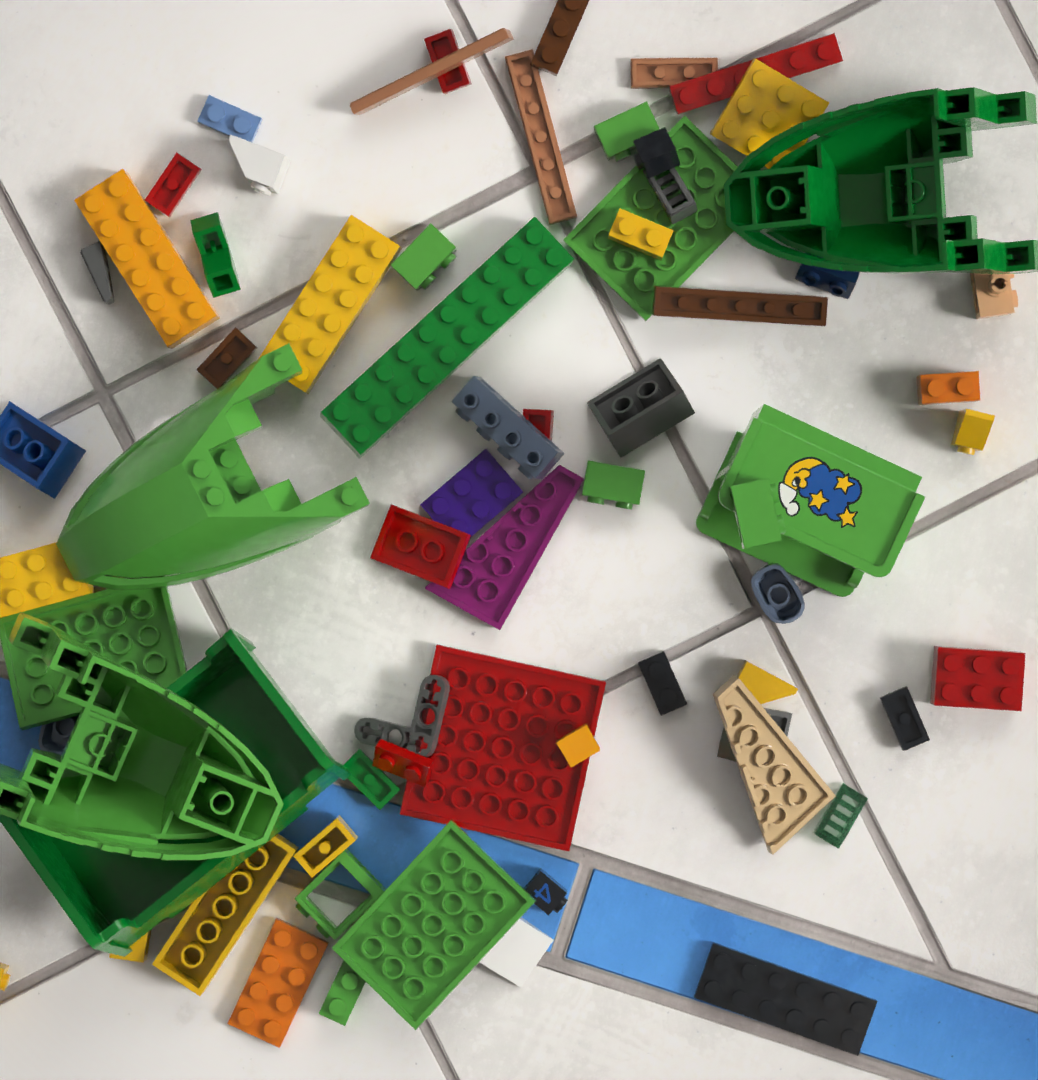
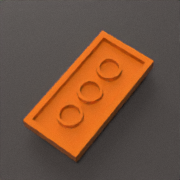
(278, 982)

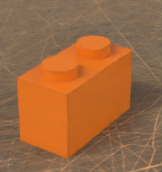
(948, 388)

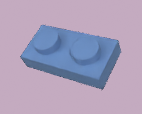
(229, 119)

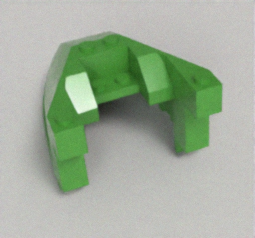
(190, 500)
(135, 765)

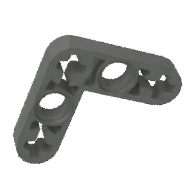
(418, 727)

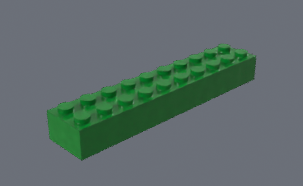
(446, 337)

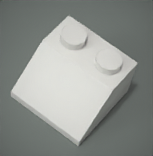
(260, 165)

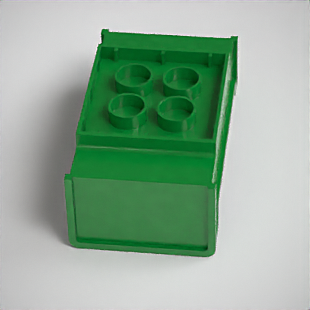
(123, 896)

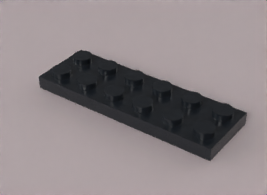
(785, 998)

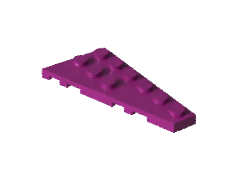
(508, 552)

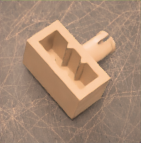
(993, 295)

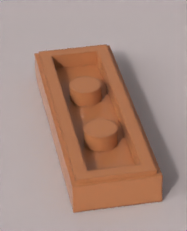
(665, 72)

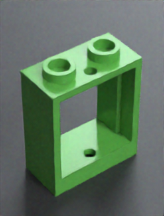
(360, 873)

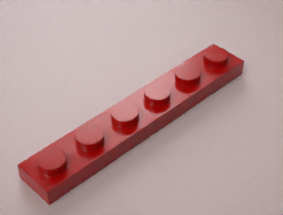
(722, 83)

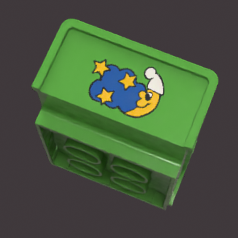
(837, 502)

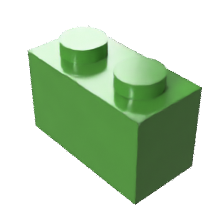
(620, 131)
(424, 258)
(613, 483)
(756, 513)
(342, 995)

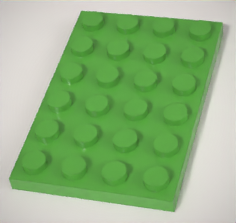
(694, 238)
(122, 625)
(433, 924)

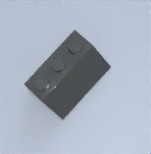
(641, 407)

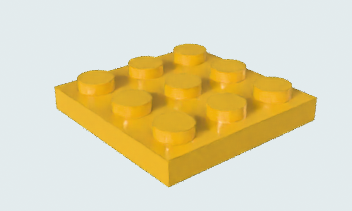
(763, 108)

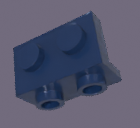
(833, 281)

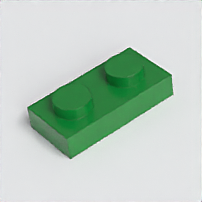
(371, 780)

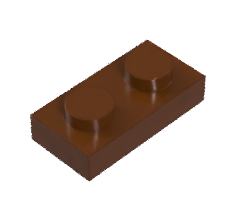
(226, 358)

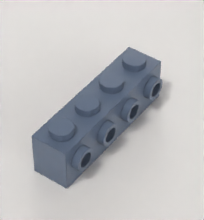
(507, 427)

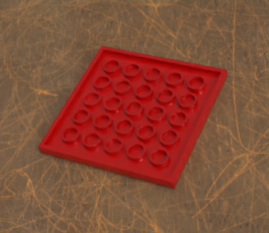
(499, 749)

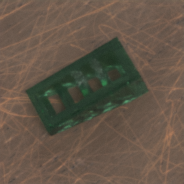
(849, 821)

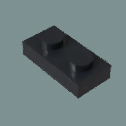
(662, 683)
(904, 718)

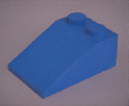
(36, 451)

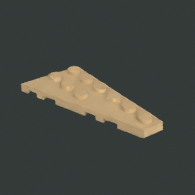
(775, 774)

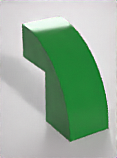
(215, 255)

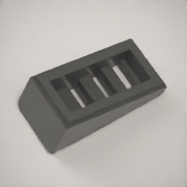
(683, 210)
(97, 264)

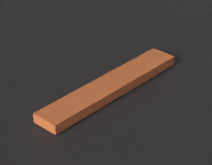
(431, 71)
(541, 137)

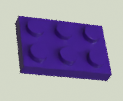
(473, 495)

